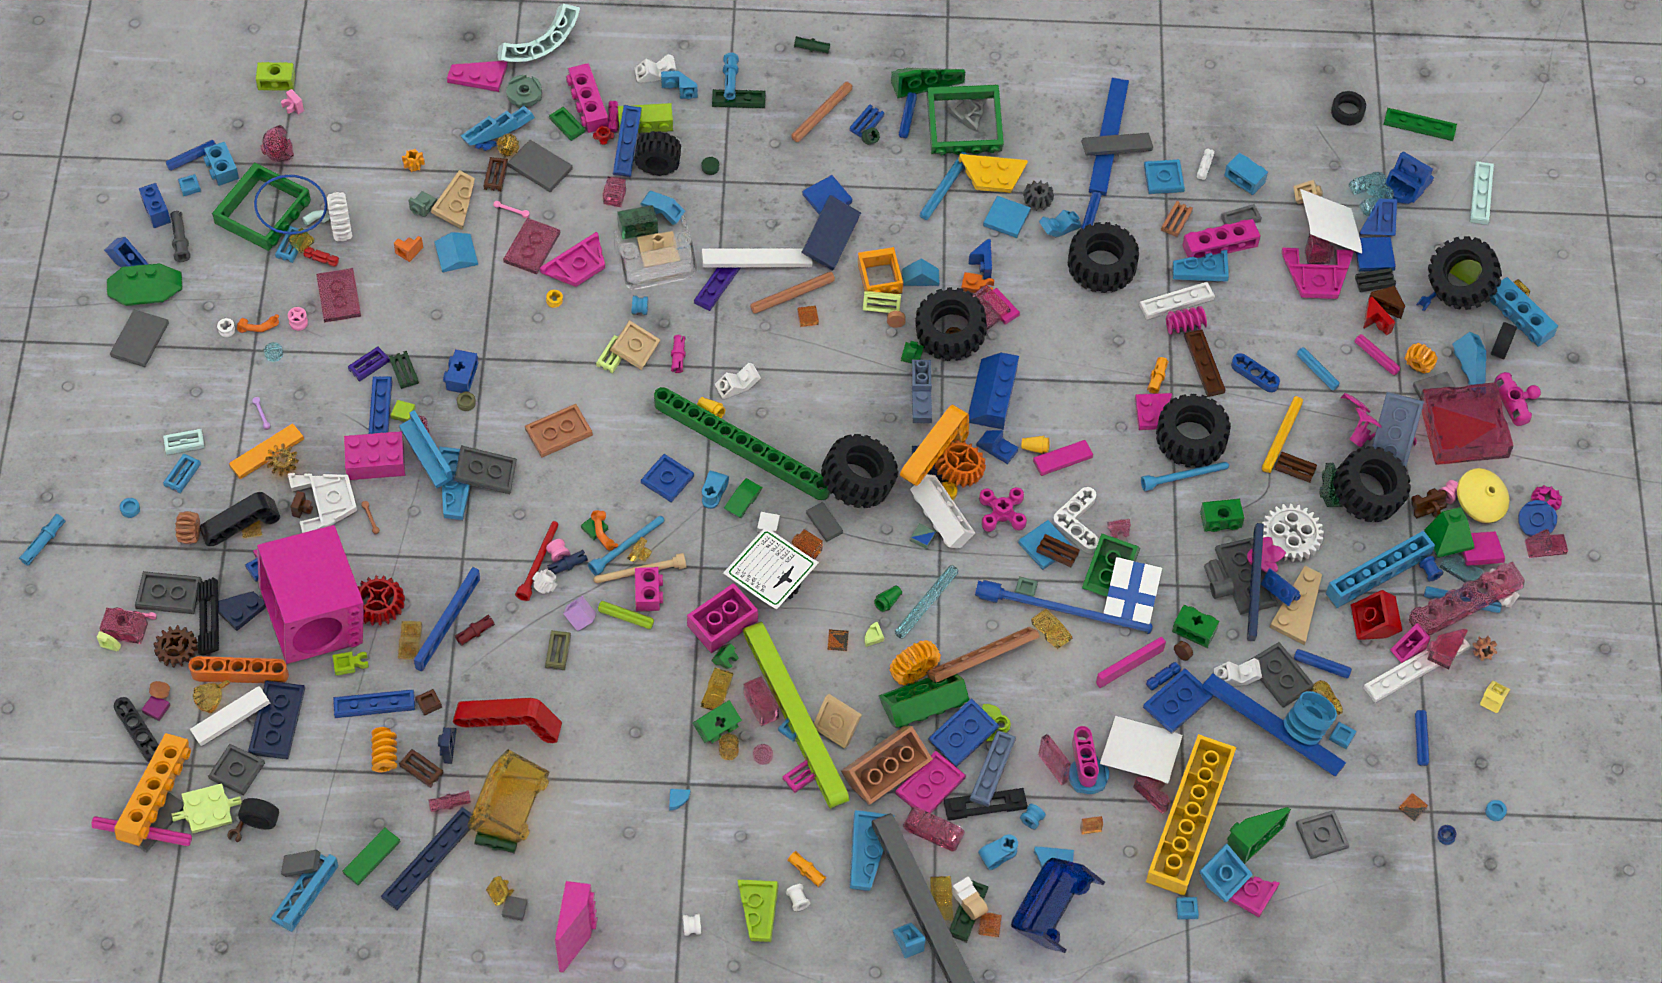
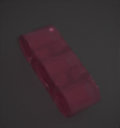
(933, 829)

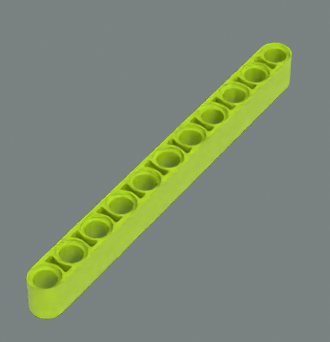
(799, 719)

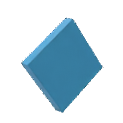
(1164, 176)
(1007, 216)
(1032, 541)

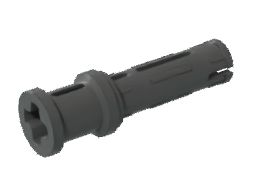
(179, 243)

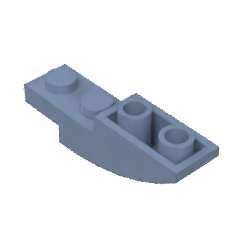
(921, 391)

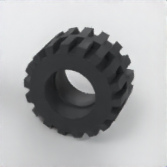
(657, 153)

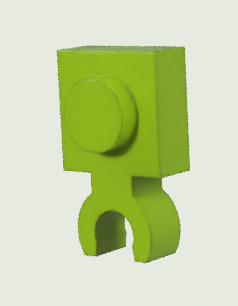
(345, 662)

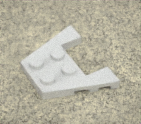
(332, 497)

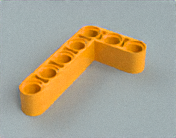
(949, 428)

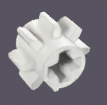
(544, 581)

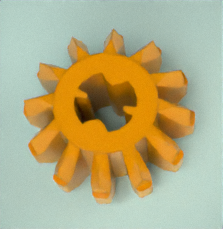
(1421, 358)

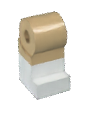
(969, 898)

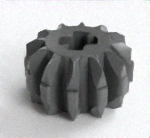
(1038, 195)

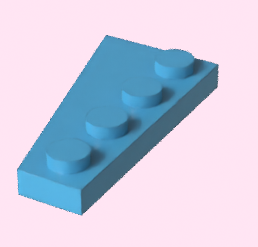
(865, 850)

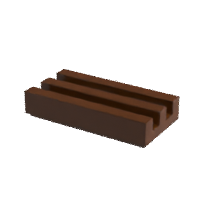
(493, 185)
(1296, 464)
(1060, 548)
(433, 777)

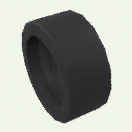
(1346, 118)
(1504, 340)
(258, 813)

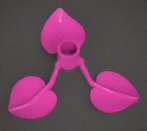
(1361, 433)

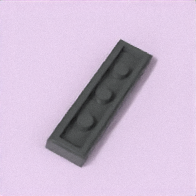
(1117, 144)

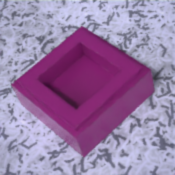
(155, 707)

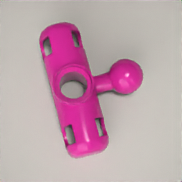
(1510, 389)

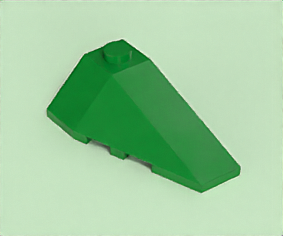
(919, 79)

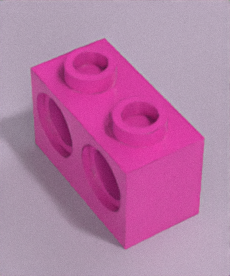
(645, 589)

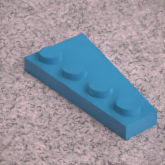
(453, 493)

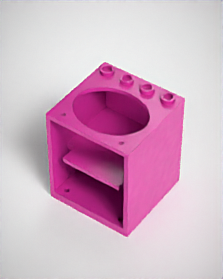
(310, 594)

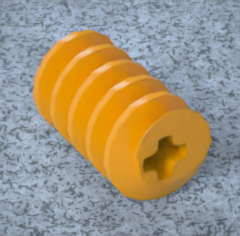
(383, 749)

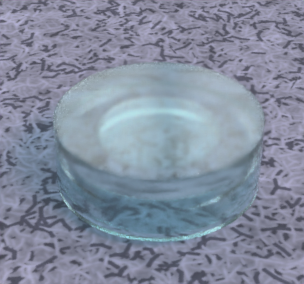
(273, 351)

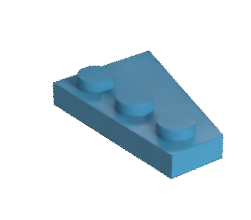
(1204, 269)

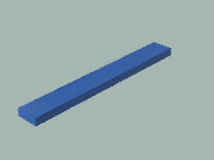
(1110, 126)
(1271, 723)

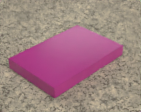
(931, 784)

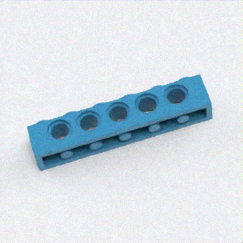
(1379, 569)

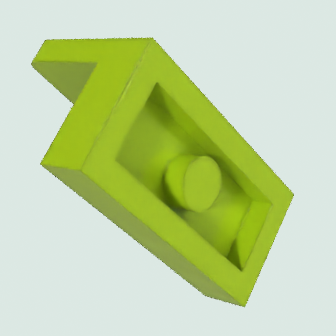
(1467, 271)

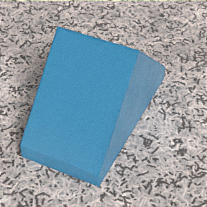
(920, 274)
(909, 939)

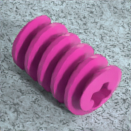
(1186, 318)

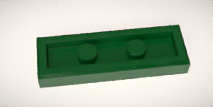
(742, 99)
(962, 923)

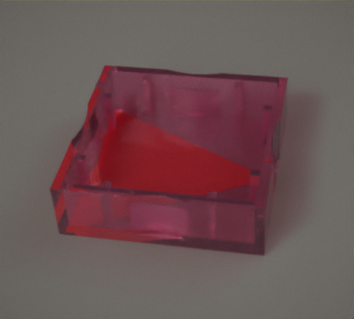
(1466, 423)

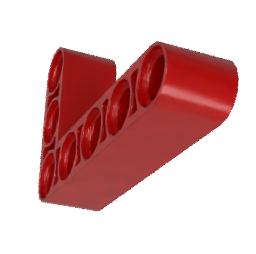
(510, 712)

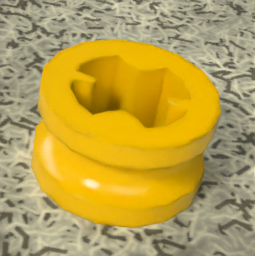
(549, 300)

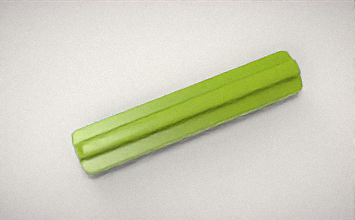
(625, 614)

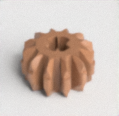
(187, 527)

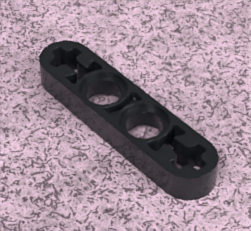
(135, 730)

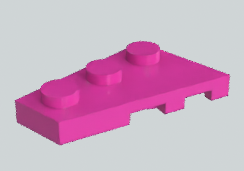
(1255, 895)

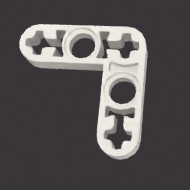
(1071, 520)

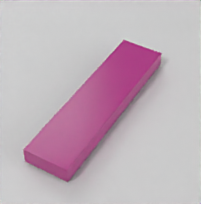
(1130, 662)

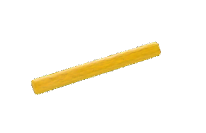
(1282, 434)

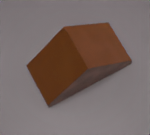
(1390, 301)

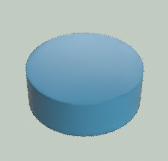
(129, 507)
(1496, 810)

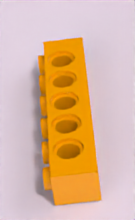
(159, 775)

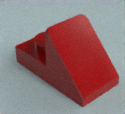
(1377, 315)

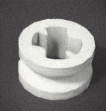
(222, 324)

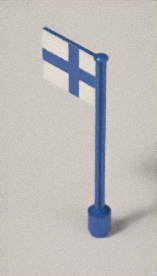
(1127, 603)

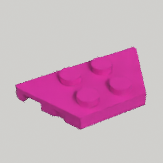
(577, 262)

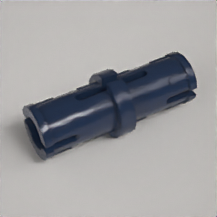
(567, 562)

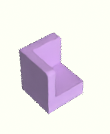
(579, 613)

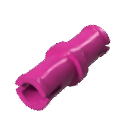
(678, 353)

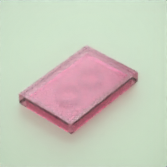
(531, 246)
(338, 295)

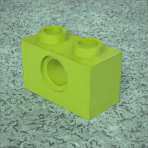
(275, 76)

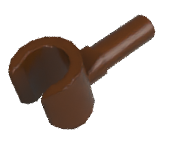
(237, 830)

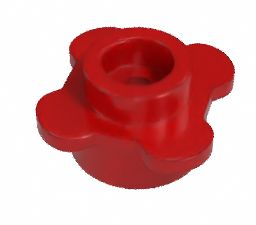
(603, 135)

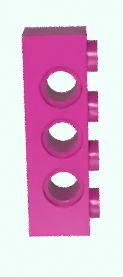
(587, 96)
(1227, 237)

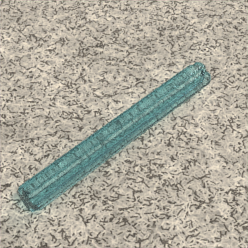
(926, 601)

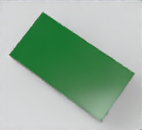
(567, 123)

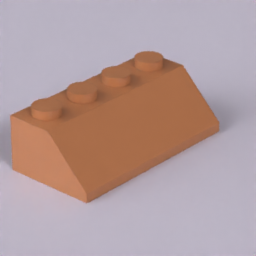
(887, 764)

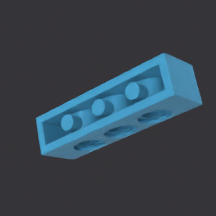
(1523, 312)

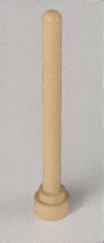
(676, 562)

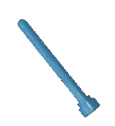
(1149, 482)
(597, 565)

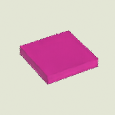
(1486, 550)

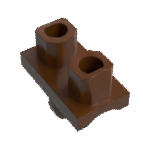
(1431, 504)

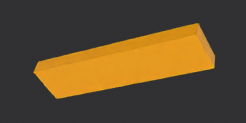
(256, 456)

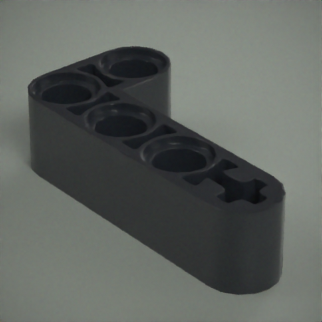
(238, 517)

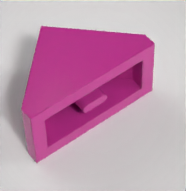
(1411, 643)

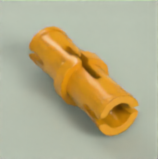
(1157, 375)
(807, 869)

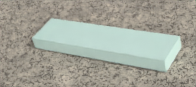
(1481, 193)

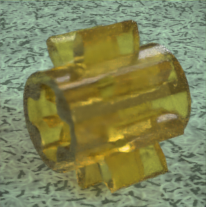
(507, 144)

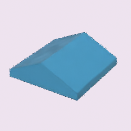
(455, 251)
(1225, 873)

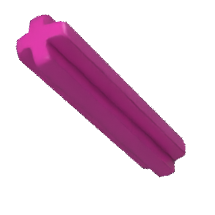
(1377, 354)

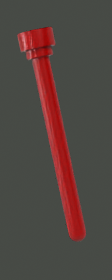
(525, 590)

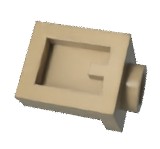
(1309, 186)

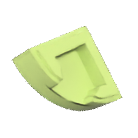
(873, 635)
(108, 642)

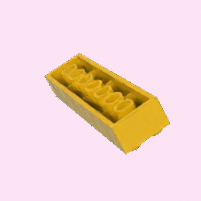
(1190, 815)

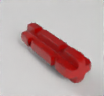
(321, 256)

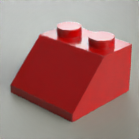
(1376, 616)

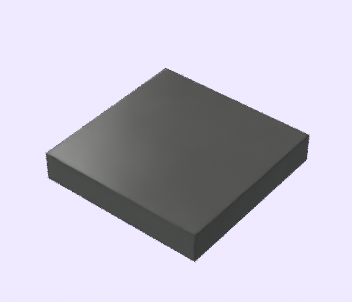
(236, 769)

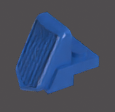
(1409, 178)

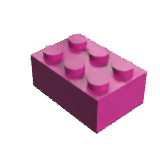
(374, 455)
(722, 618)

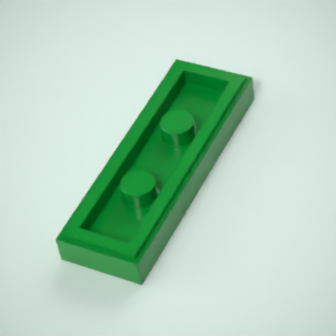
(371, 856)

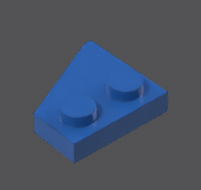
(1381, 219)

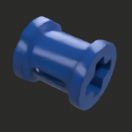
(1430, 568)

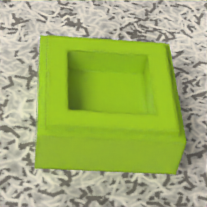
(401, 411)

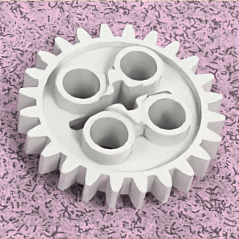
(1292, 531)

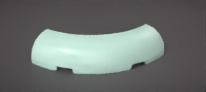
(551, 39)

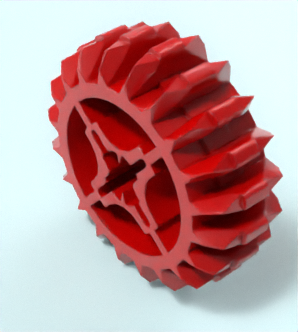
(381, 590)

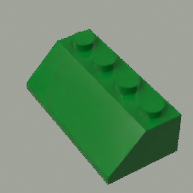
(923, 699)

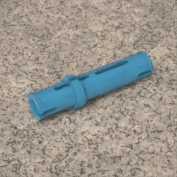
(47, 533)

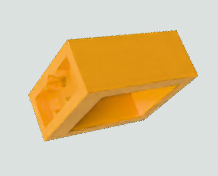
(884, 257)

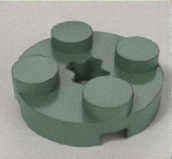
(526, 99)

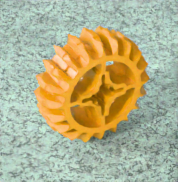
(914, 662)

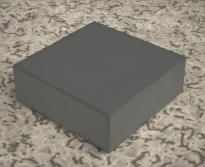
(514, 908)

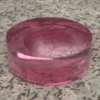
(763, 754)

